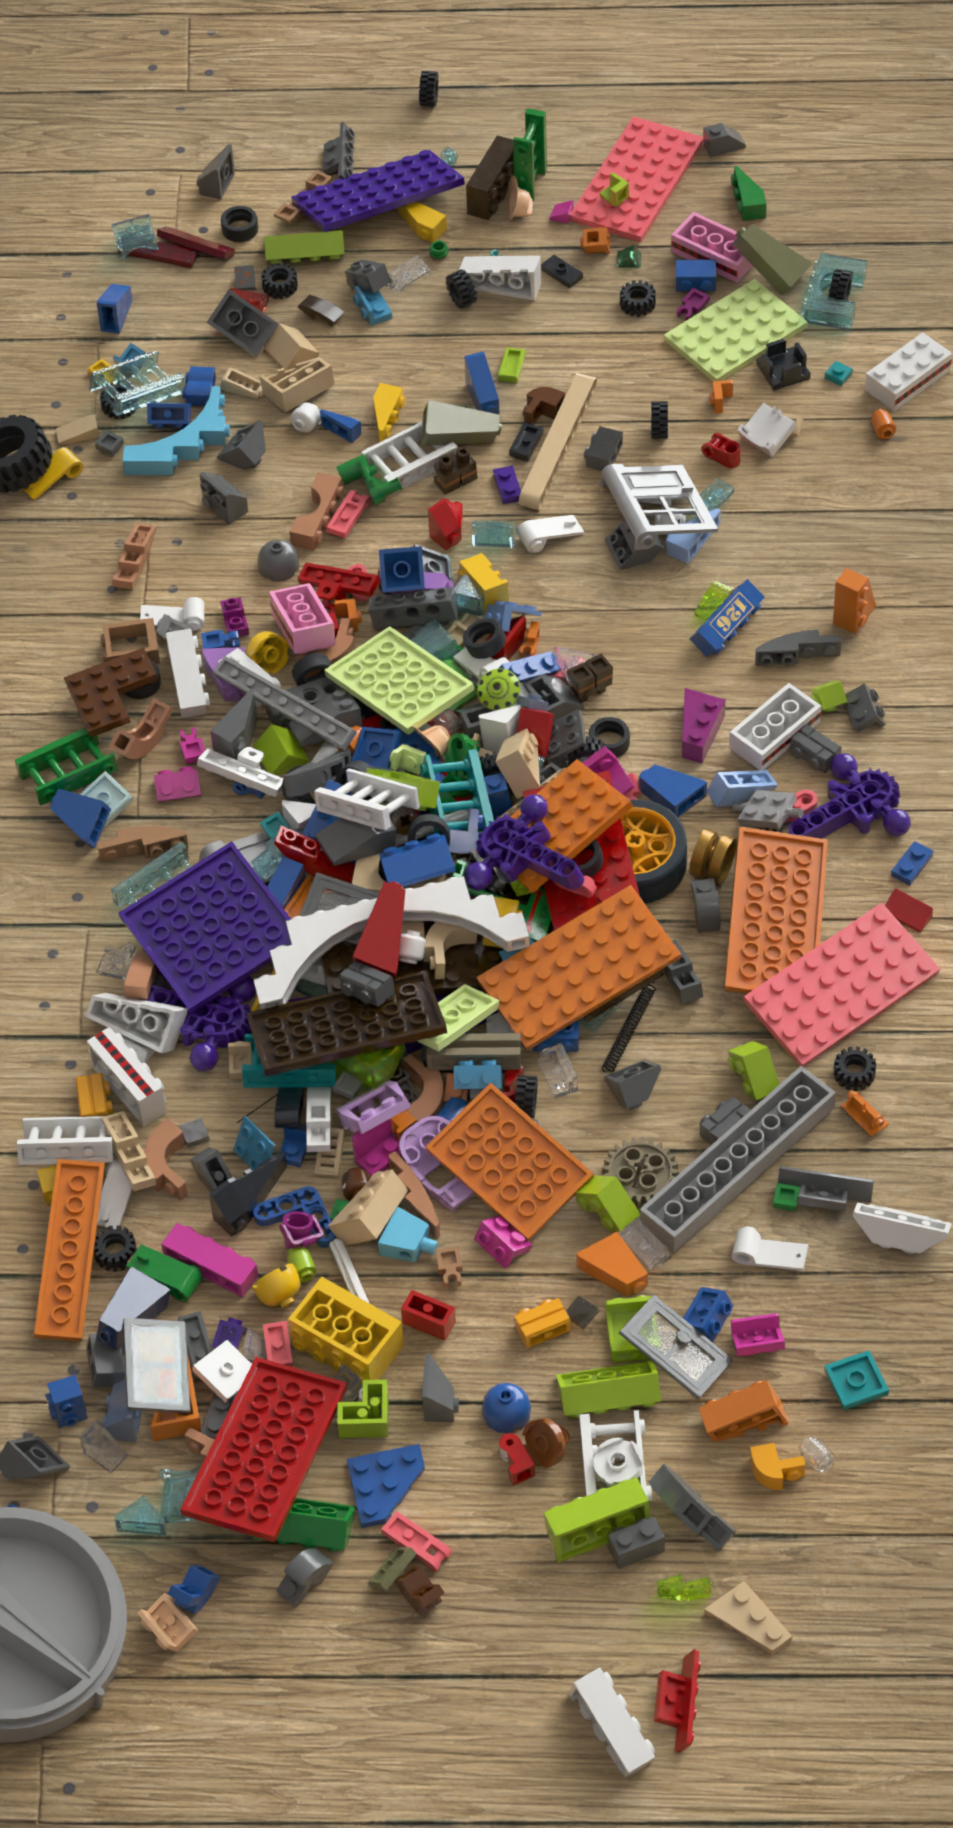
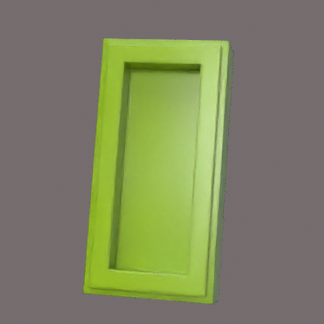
(511, 365)

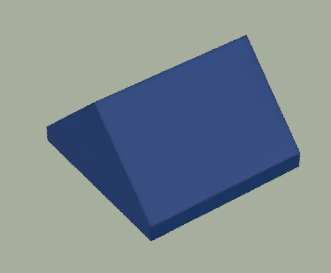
(401, 569)

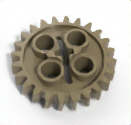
(620, 1166)

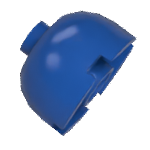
(506, 1408)

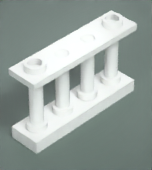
(412, 471)
(363, 811)
(64, 1138)
(590, 1430)

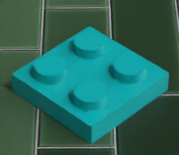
(856, 1380)

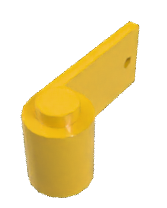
(62, 463)

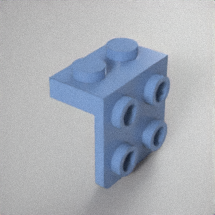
(503, 610)

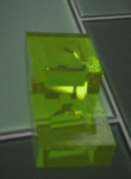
(712, 599)
(676, 1589)

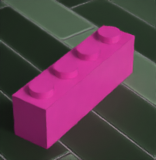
(216, 1262)

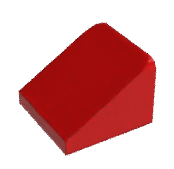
(511, 1079)

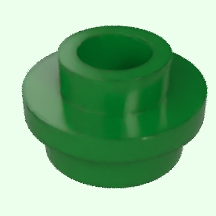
(438, 249)

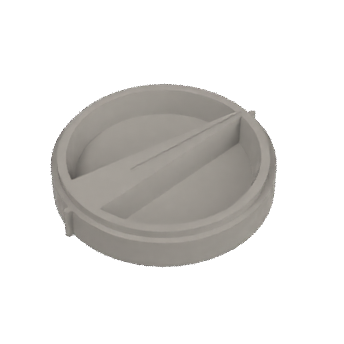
(57, 1624)

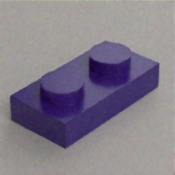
(507, 484)

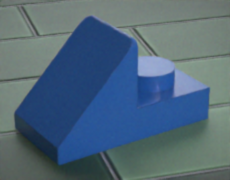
(295, 1145)

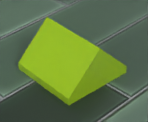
(280, 750)

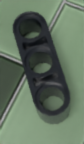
(288, 1107)

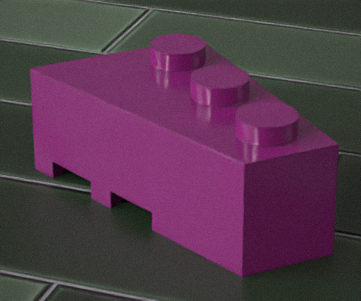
(701, 723)

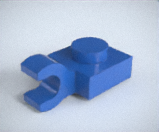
(217, 639)

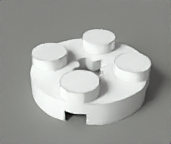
(623, 1450)

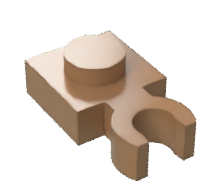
(449, 1264)

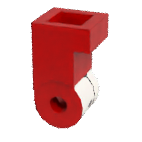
(515, 1453)

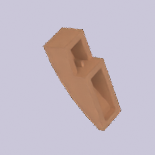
(140, 976)

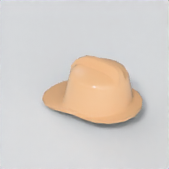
(519, 200)
(437, 738)

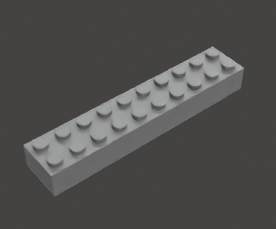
(737, 1158)

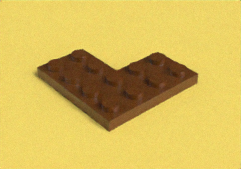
(99, 687)

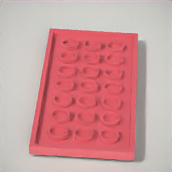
(653, 163)
(841, 985)

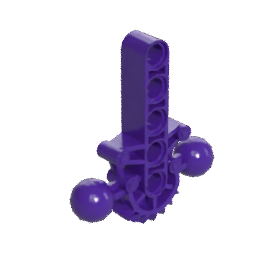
(851, 802)
(516, 847)
(219, 1023)

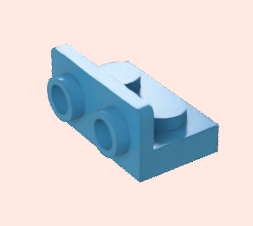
(372, 306)

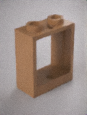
(128, 630)

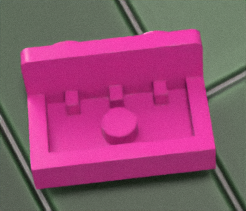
(177, 784)
(501, 1240)
(757, 1334)

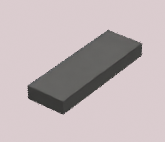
(197, 1338)

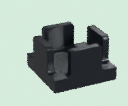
(782, 365)

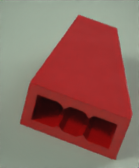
(382, 934)

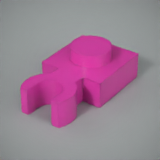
(191, 746)

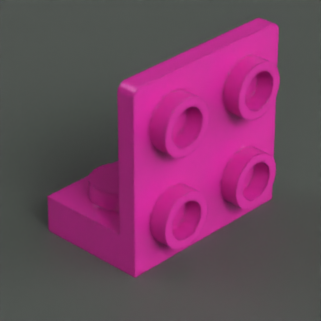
(606, 760)
(374, 1147)

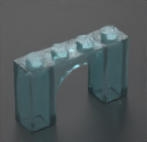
(824, 310)

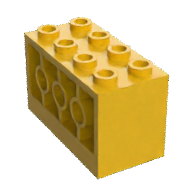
(345, 1330)

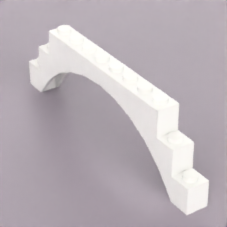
(438, 902)

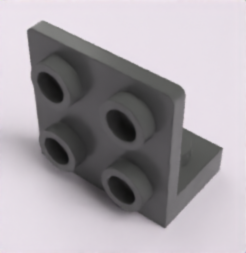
(566, 737)

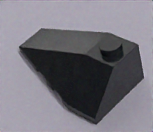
(235, 1199)

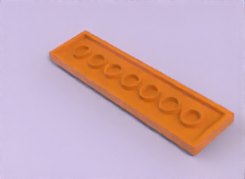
(69, 1250)

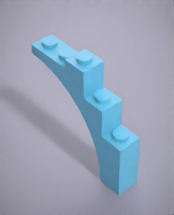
(187, 444)

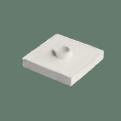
(223, 1370)

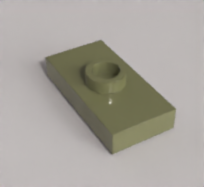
(392, 1568)

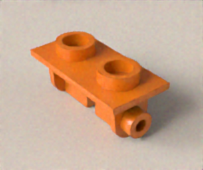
(864, 1114)

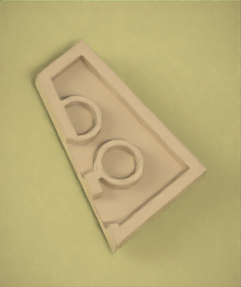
(748, 1615)

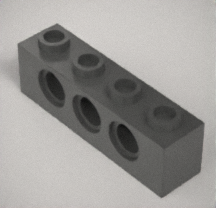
(413, 608)
(308, 692)

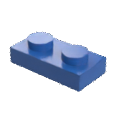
(912, 863)

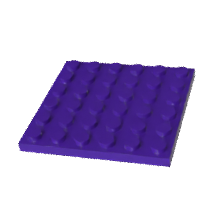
(209, 926)

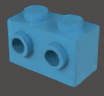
(477, 1076)

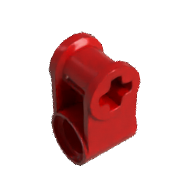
(722, 450)

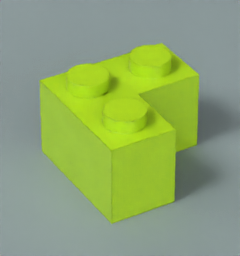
(756, 1067)
(609, 1200)
(367, 1417)

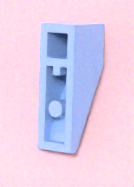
(687, 545)
(738, 786)

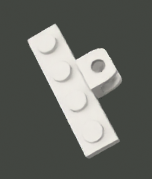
(243, 770)

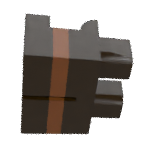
(455, 470)
(590, 677)

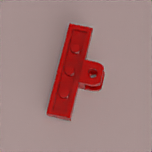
(337, 581)

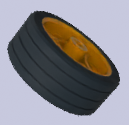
(649, 829)

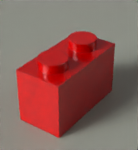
(428, 1315)

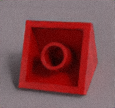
(514, 638)
(538, 723)

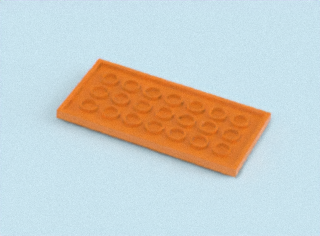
(773, 905)
(579, 967)

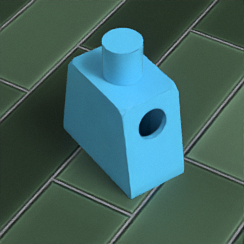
(406, 1237)

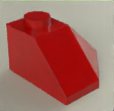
(446, 523)

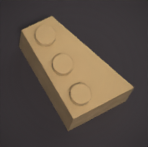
(297, 384)
(520, 762)

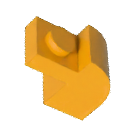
(770, 1470)

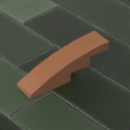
(134, 556)
(416, 1199)

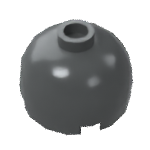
(278, 560)

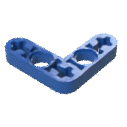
(309, 1207)

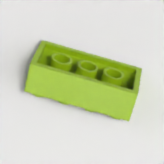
(303, 246)
(608, 1388)
(589, 1519)

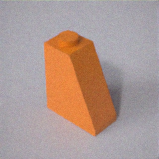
(613, 1265)

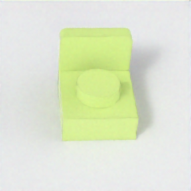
(407, 759)

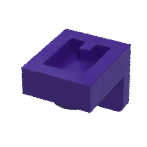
(229, 1330)

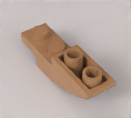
(147, 839)

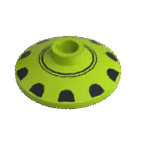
(505, 696)

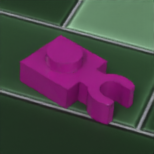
(693, 302)

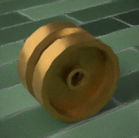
(713, 856)

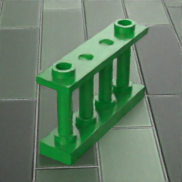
(531, 151)
(58, 751)

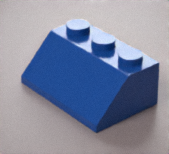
(417, 860)

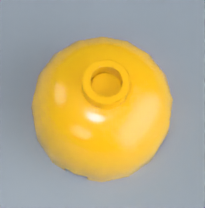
(268, 651)
(278, 1287)

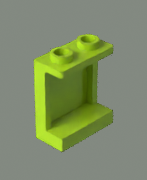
(618, 1314)

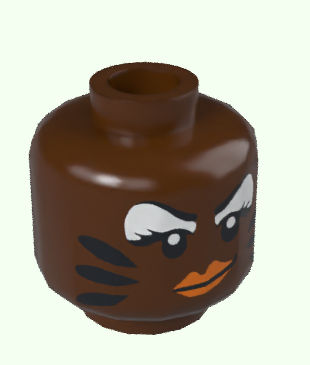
(354, 1181)

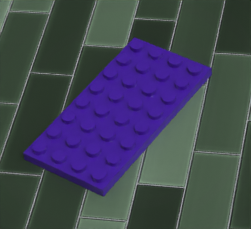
(377, 190)

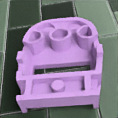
(365, 1104)
(423, 1163)

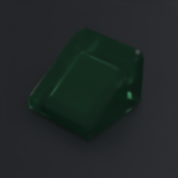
(629, 257)

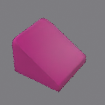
(562, 211)

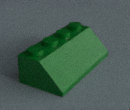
(317, 1524)

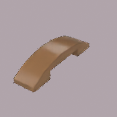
(292, 214)

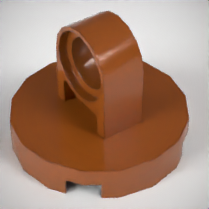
(545, 1441)

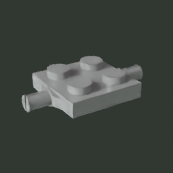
(767, 809)

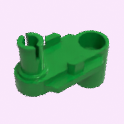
(358, 468)
(457, 750)

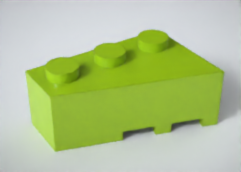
(426, 788)

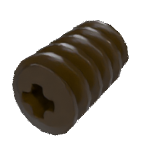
(402, 819)

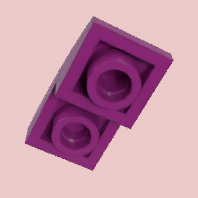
(234, 616)

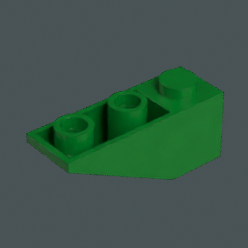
(750, 196)

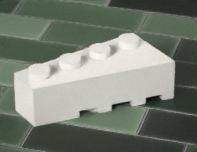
(505, 275)
(186, 673)
(141, 1020)
(612, 1721)

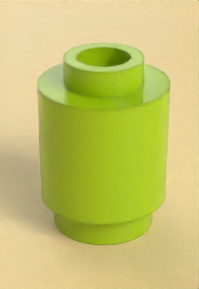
(302, 1262)

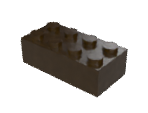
(491, 179)

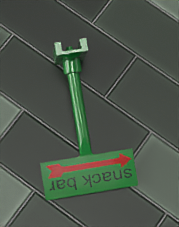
(536, 912)

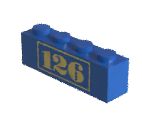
(727, 618)

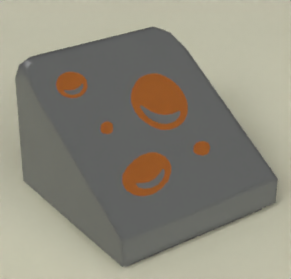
(245, 277)

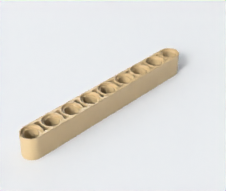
(557, 441)

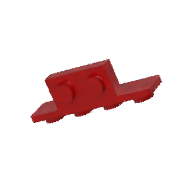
(677, 1700)

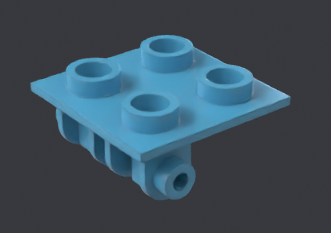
(252, 1144)

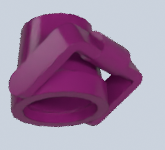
(297, 1229)

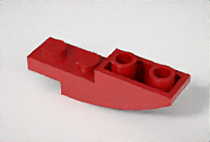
(308, 852)

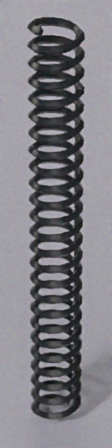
(631, 1014)

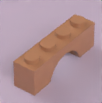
(309, 529)

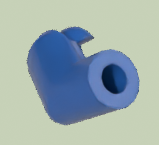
(241, 789)

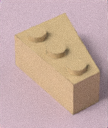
(369, 1209)

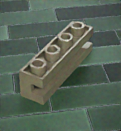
(501, 1047)

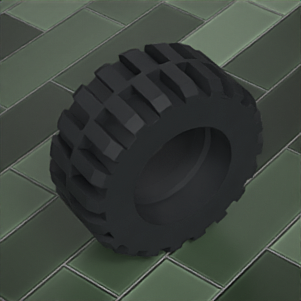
(32, 456)

